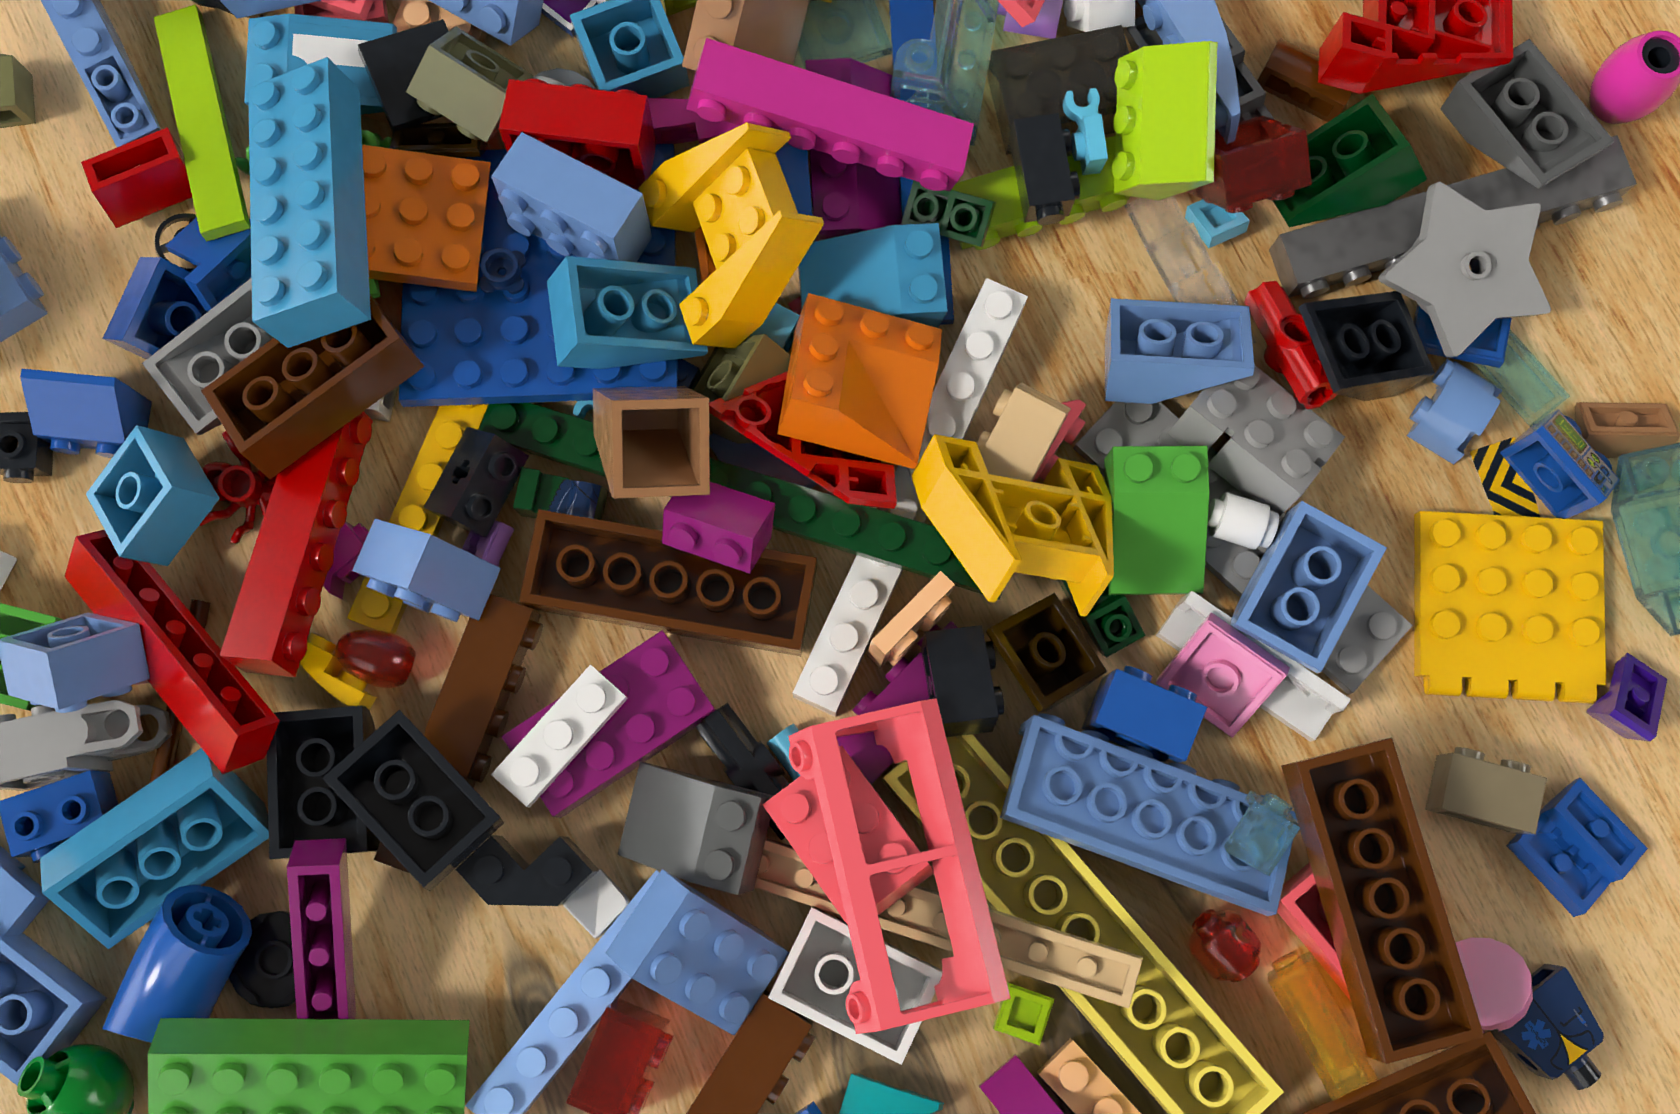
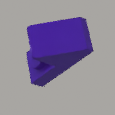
(1633, 700)

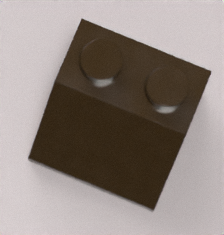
(1046, 653)

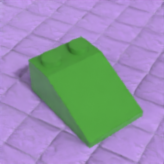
(1158, 518)

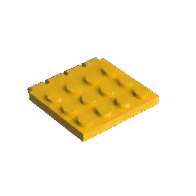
(1509, 605)

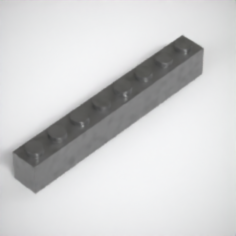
(1374, 238)

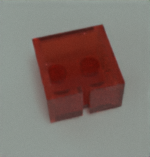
(1260, 164)
(620, 1059)

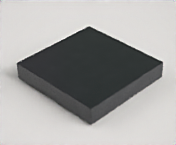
(391, 67)

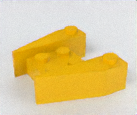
(749, 224)
(1017, 524)

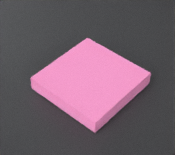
(1225, 673)

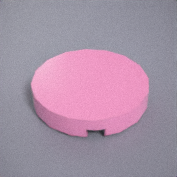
(1497, 982)

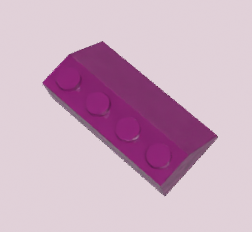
(852, 195)

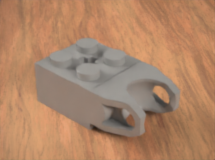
(61, 745)

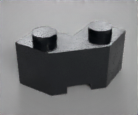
(507, 879)

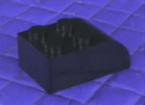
(298, 798)
(413, 800)

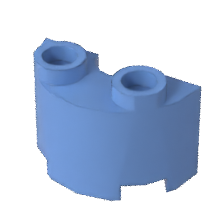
(1455, 412)

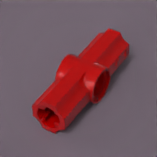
(1289, 344)

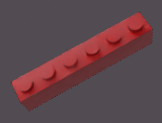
(295, 554)
(181, 657)

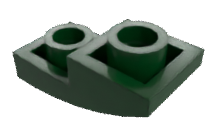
(958, 214)
(1109, 622)

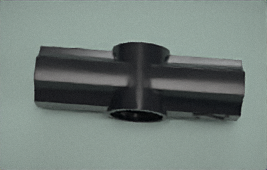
(745, 759)

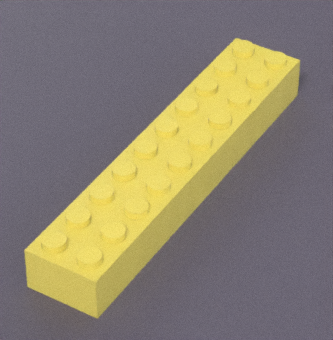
(1169, 1030)

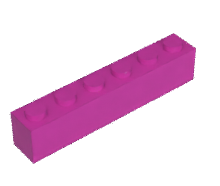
(830, 116)

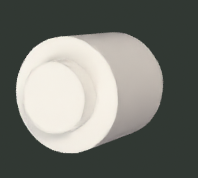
(1242, 521)

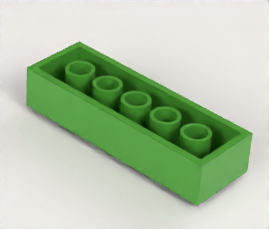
(308, 1066)

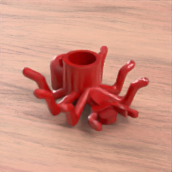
(239, 486)

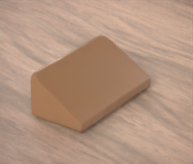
(1625, 427)

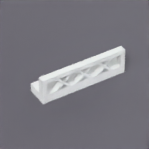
(1299, 701)

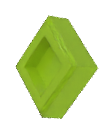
(1024, 1014)

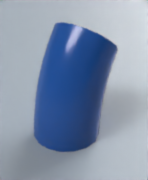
(180, 961)

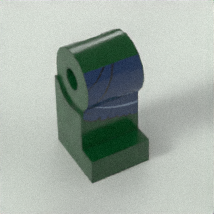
(558, 495)

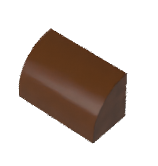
(1293, 77)

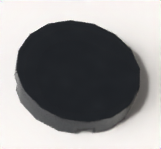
(266, 966)

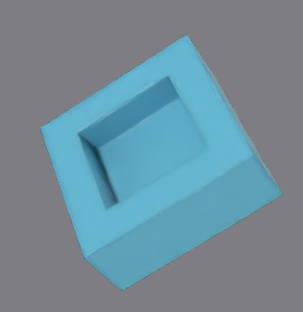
(1215, 223)

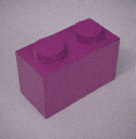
(720, 526)

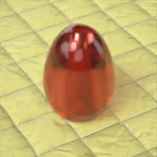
(376, 657)

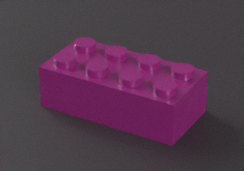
(659, 710)

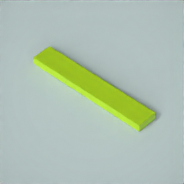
(201, 123)

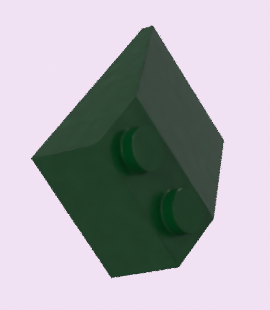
(1354, 166)

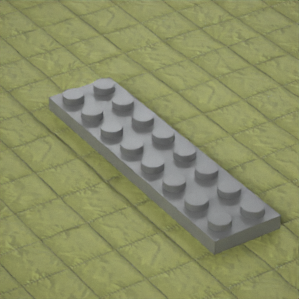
(1373, 624)

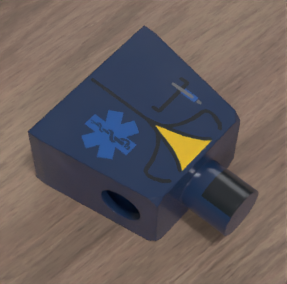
(1555, 1030)

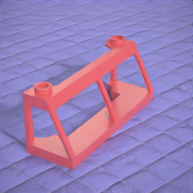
(918, 737)

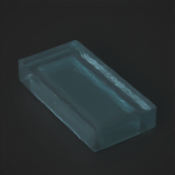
(1525, 382)

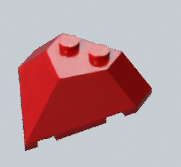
(844, 474)

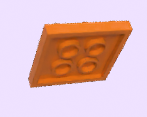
(424, 217)

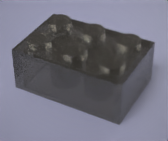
(1037, 75)

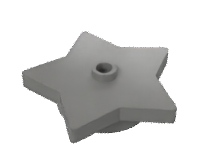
(1439, 275)

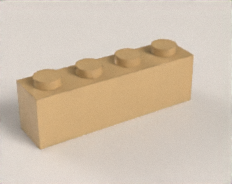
(1022, 433)

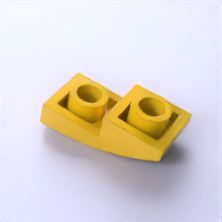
(324, 668)

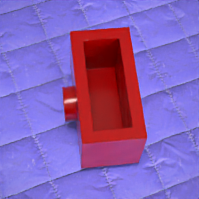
(137, 192)

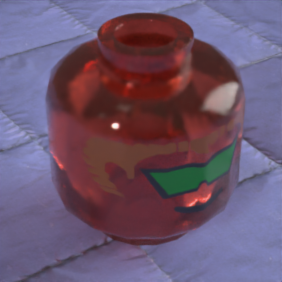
(1225, 945)

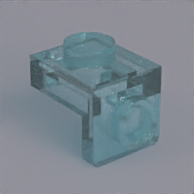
(1263, 832)

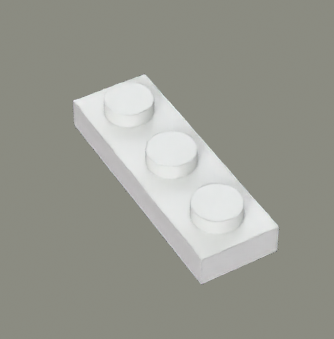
(559, 736)

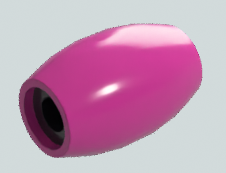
(1636, 78)

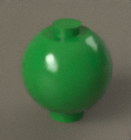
(78, 1082)

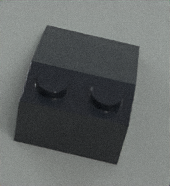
(1367, 345)

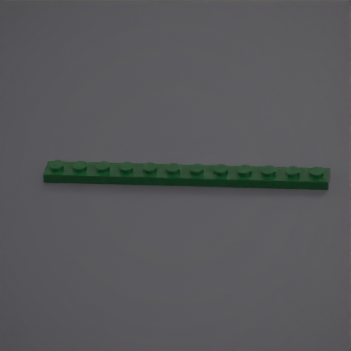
(797, 510)

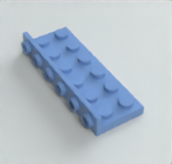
(1136, 811)

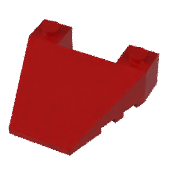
(1415, 42)

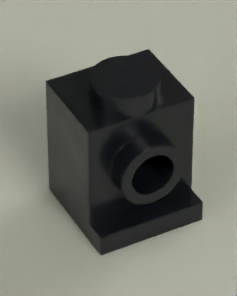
(30, 457)

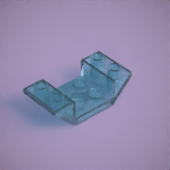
(1648, 529)

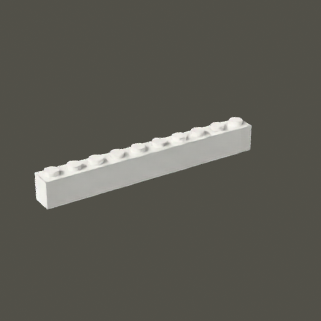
(871, 582)

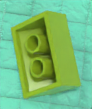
(1165, 119)

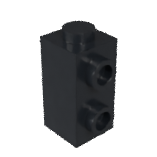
(1042, 168)

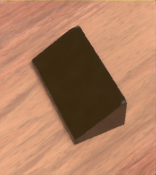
(437, 139)

